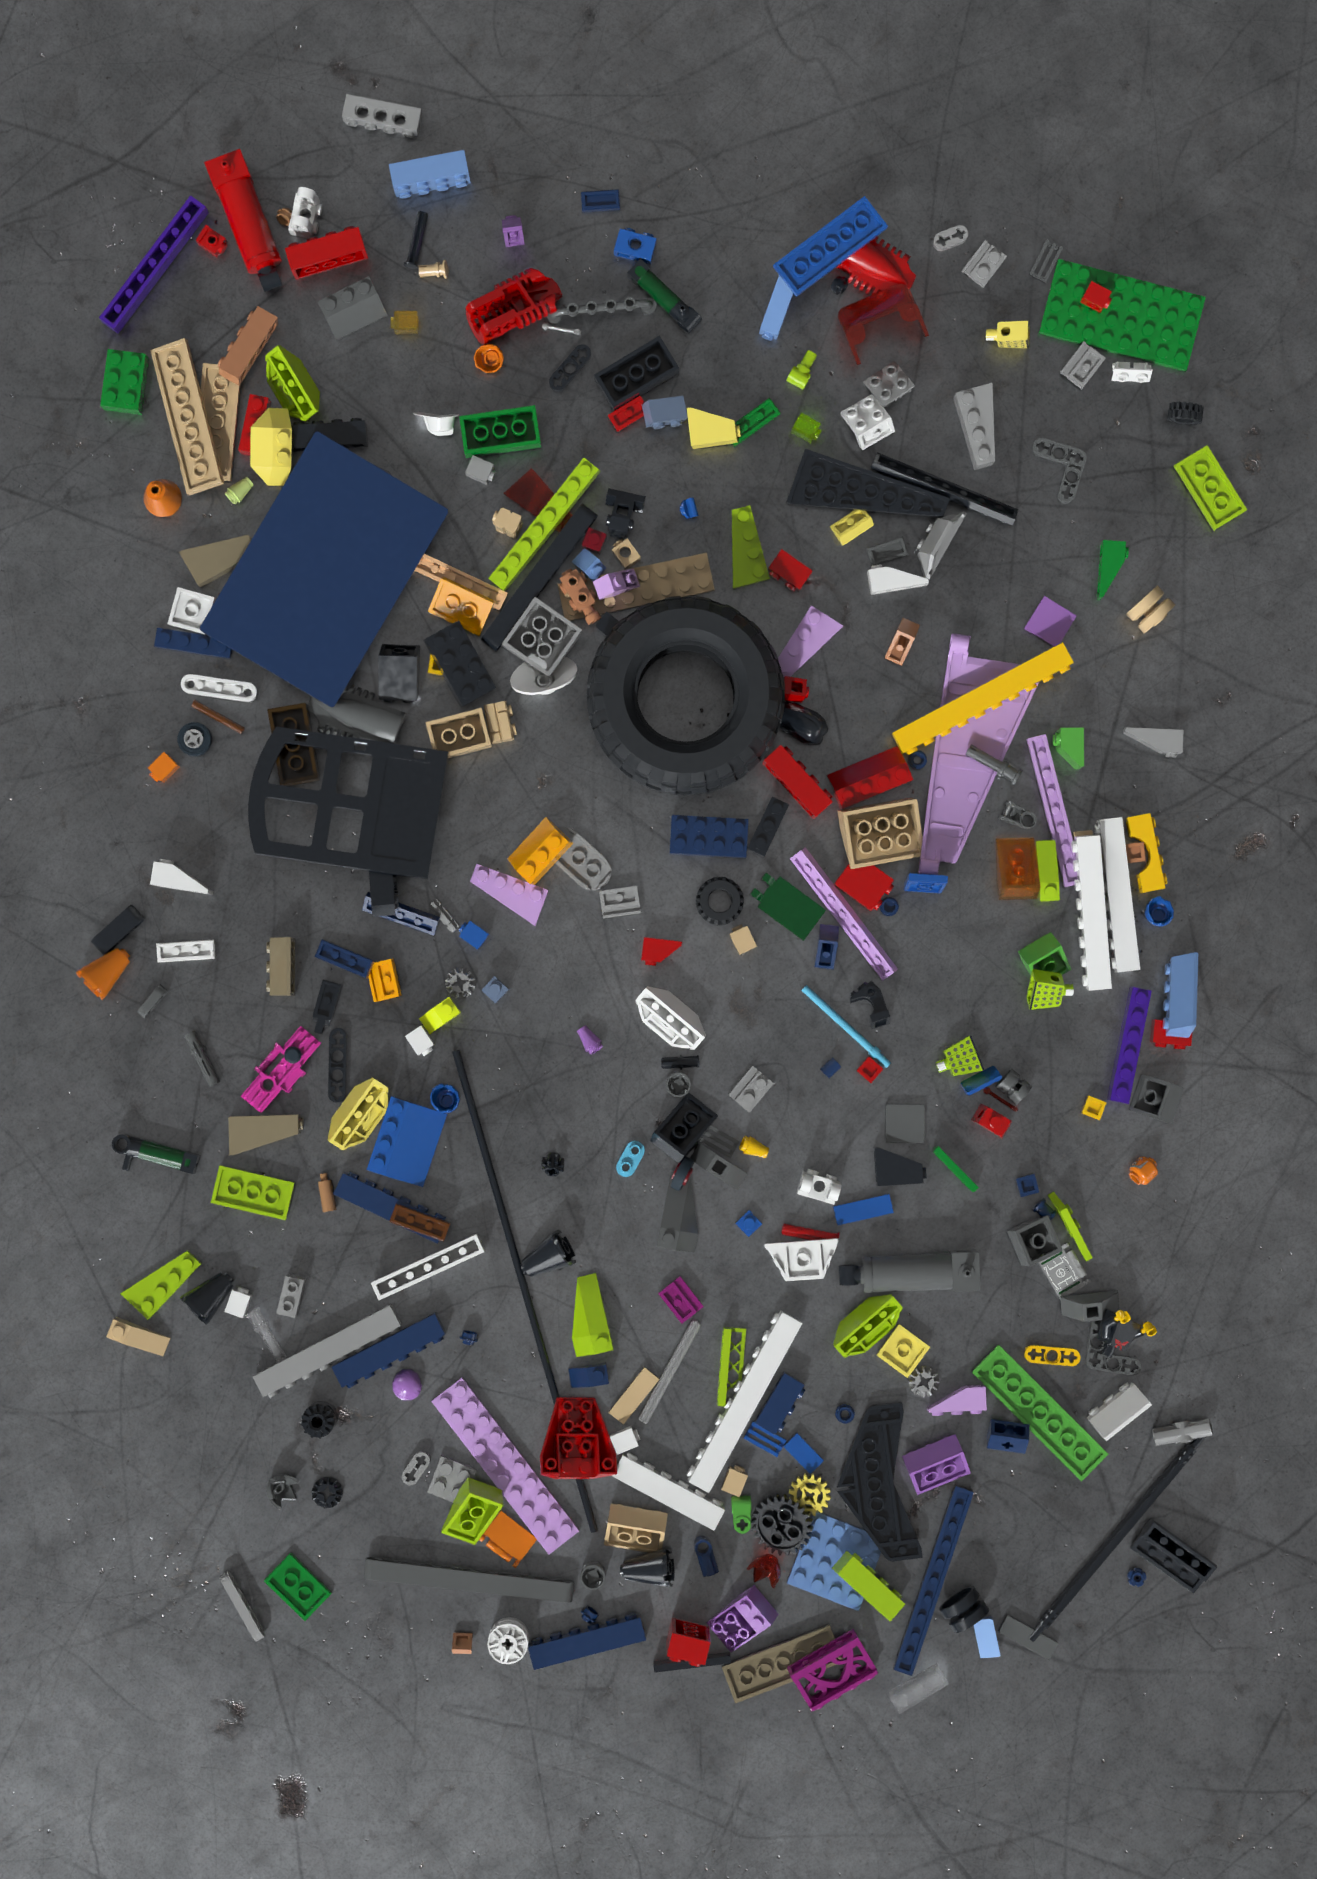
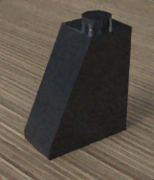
(896, 1169)

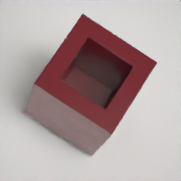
(594, 541)

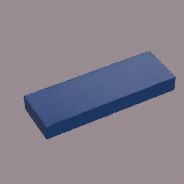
(863, 1209)

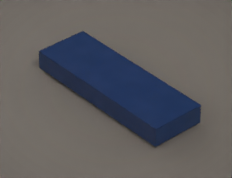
(344, 958)

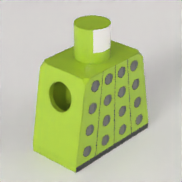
(1047, 989)
(961, 1058)

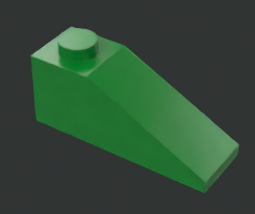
(1110, 561)

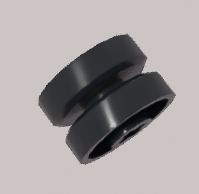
(964, 1609)

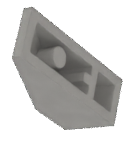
(1160, 740)

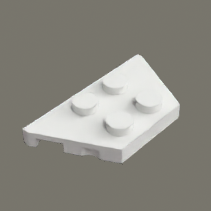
(803, 1258)

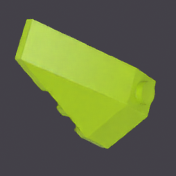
(590, 1324)

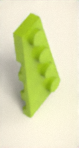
(747, 554)
(159, 1286)

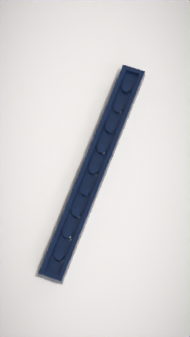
(933, 1580)

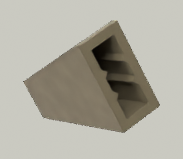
(214, 559)
(259, 1130)

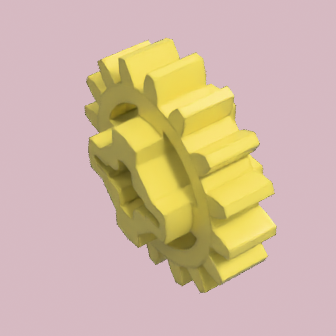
(816, 1489)

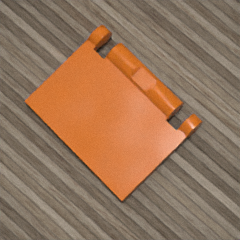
(508, 1538)

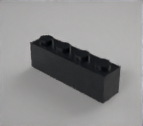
(347, 434)

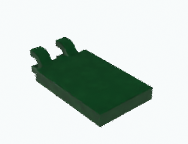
(788, 906)

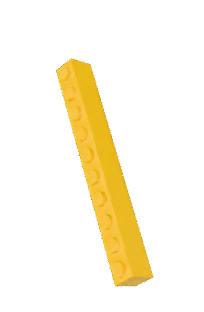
(982, 698)

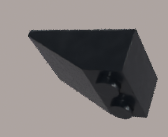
(683, 1128)

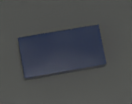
(600, 200)

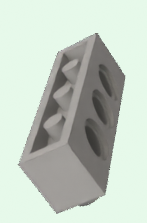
(355, 104)

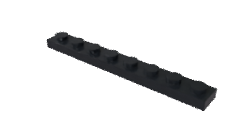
(940, 486)

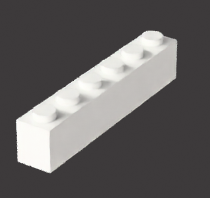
(428, 1266)
(668, 1491)

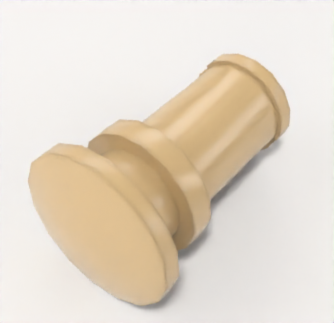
(434, 269)

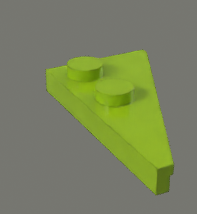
(1071, 1225)

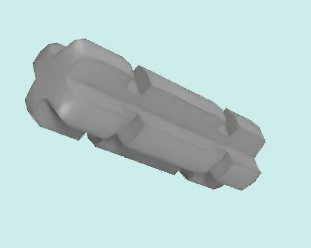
(444, 915)

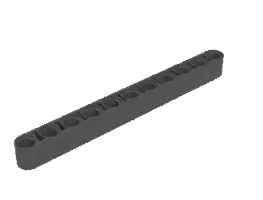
(469, 1579)

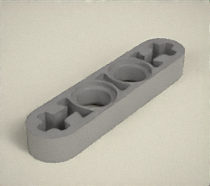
(242, 1606)

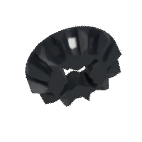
(334, 1487)

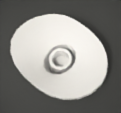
(532, 681)

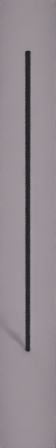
(516, 1262)

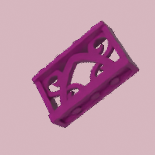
(849, 1678)

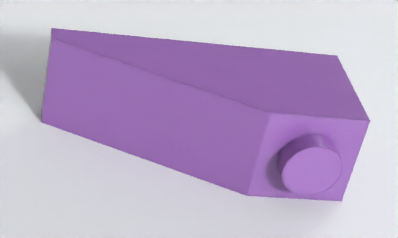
(512, 231)

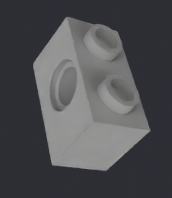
(291, 1296)

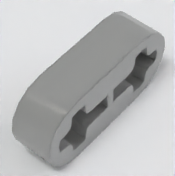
(952, 242)
(412, 1465)

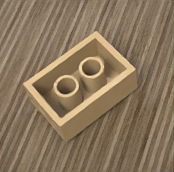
(460, 733)

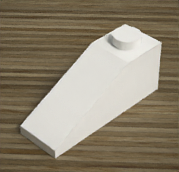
(889, 579)

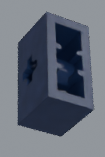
(1008, 1436)

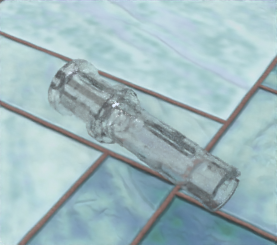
(262, 1327)

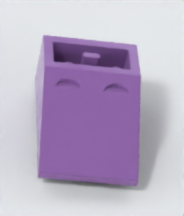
(743, 1619)

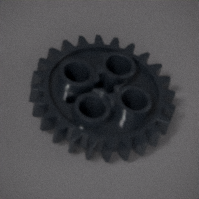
(782, 1524)

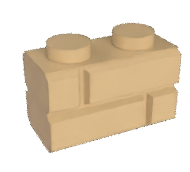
(507, 522)
(499, 722)

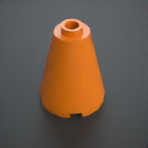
(162, 498)
(104, 972)

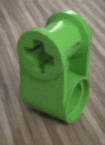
(741, 1510)

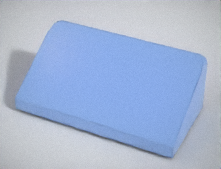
(986, 1638)

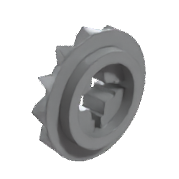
(468, 987)
(926, 1372)

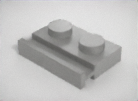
(984, 264)
(1082, 365)
(620, 902)
(751, 1089)

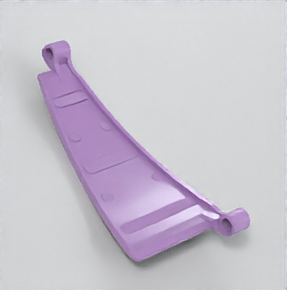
(956, 780)

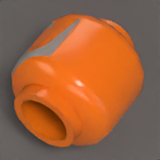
(1143, 1170)

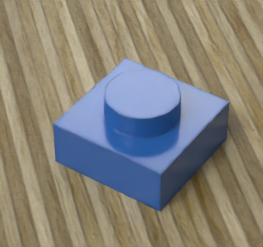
(748, 1223)

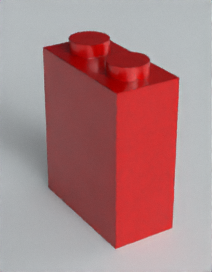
(865, 885)

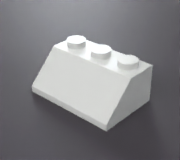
(1118, 1410)

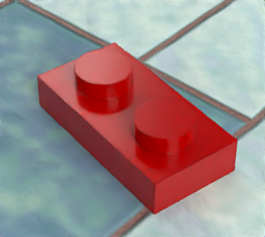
(627, 414)

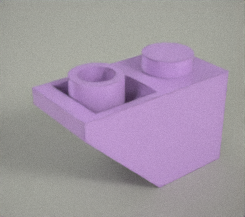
(616, 583)

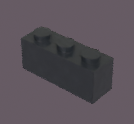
(768, 827)

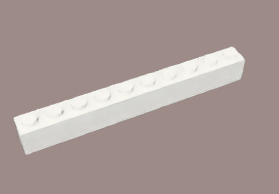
(744, 1401)

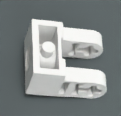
(305, 202)
(828, 1194)

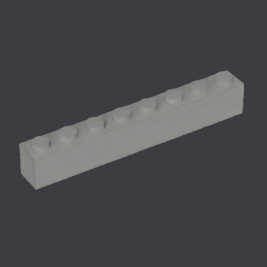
(327, 1350)

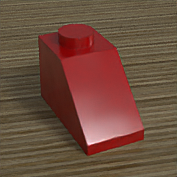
(658, 949)

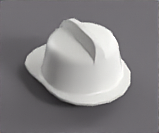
(439, 424)

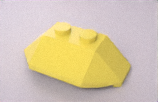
(272, 446)
(358, 1114)

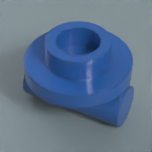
(688, 508)

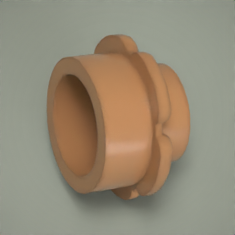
(284, 216)

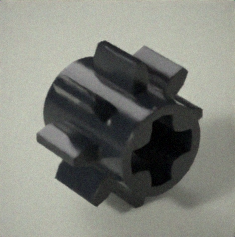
(552, 1164)

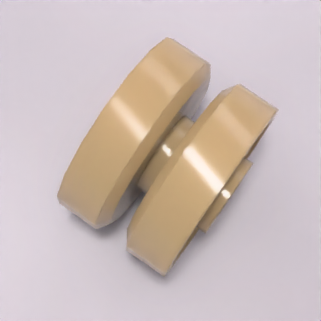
(1153, 612)

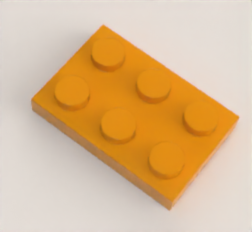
(460, 603)

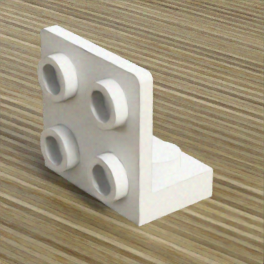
(868, 421)

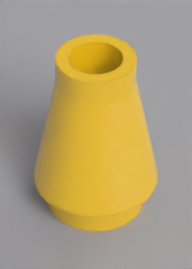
(753, 1147)

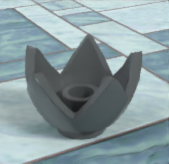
(280, 1488)

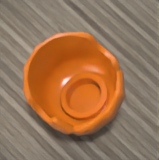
(488, 358)

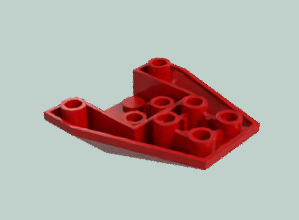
(577, 1442)

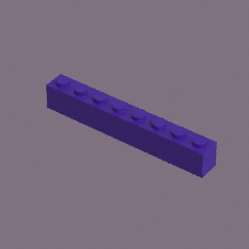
(154, 264)

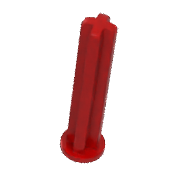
(806, 1233)

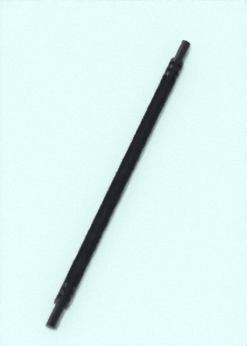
(1116, 1537)

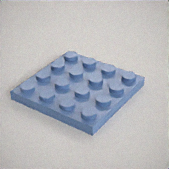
(827, 1545)

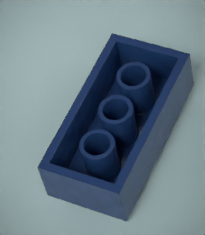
(709, 836)

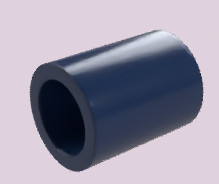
(830, 1068)

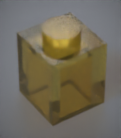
(405, 322)

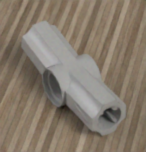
(1182, 1432)

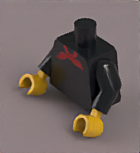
(1119, 1331)

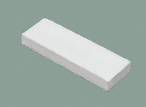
(186, 951)

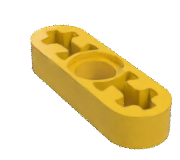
(1066, 1351)

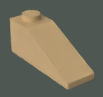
(138, 1336)

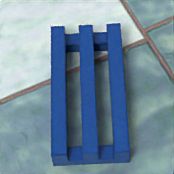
(779, 1446)

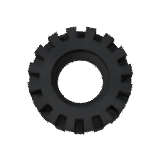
(1185, 413)

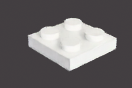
(190, 610)

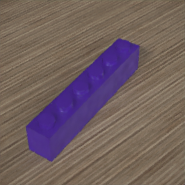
(1129, 1045)

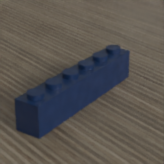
(375, 1200)
(388, 1350)
(587, 1641)

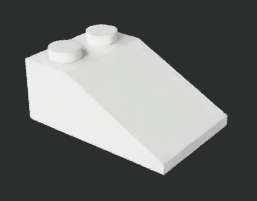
(171, 876)

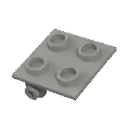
(889, 384)

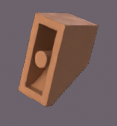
(902, 641)

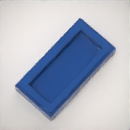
(803, 1453)

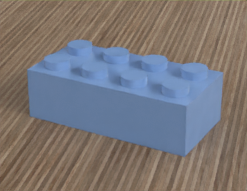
(429, 174)

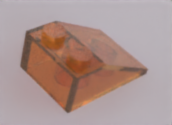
(1017, 869)

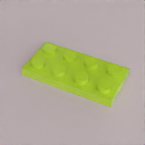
(1210, 487)
(252, 1192)

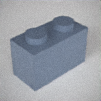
(664, 412)

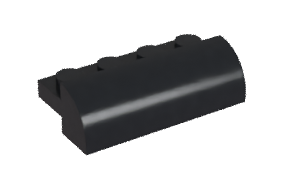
(1173, 1556)

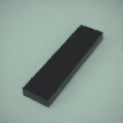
(712, 1659)

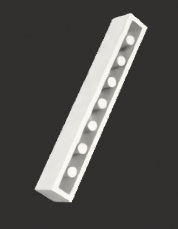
(1118, 895)
(1092, 912)

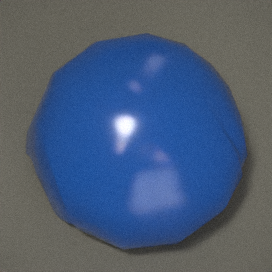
(1159, 911)
(444, 1098)

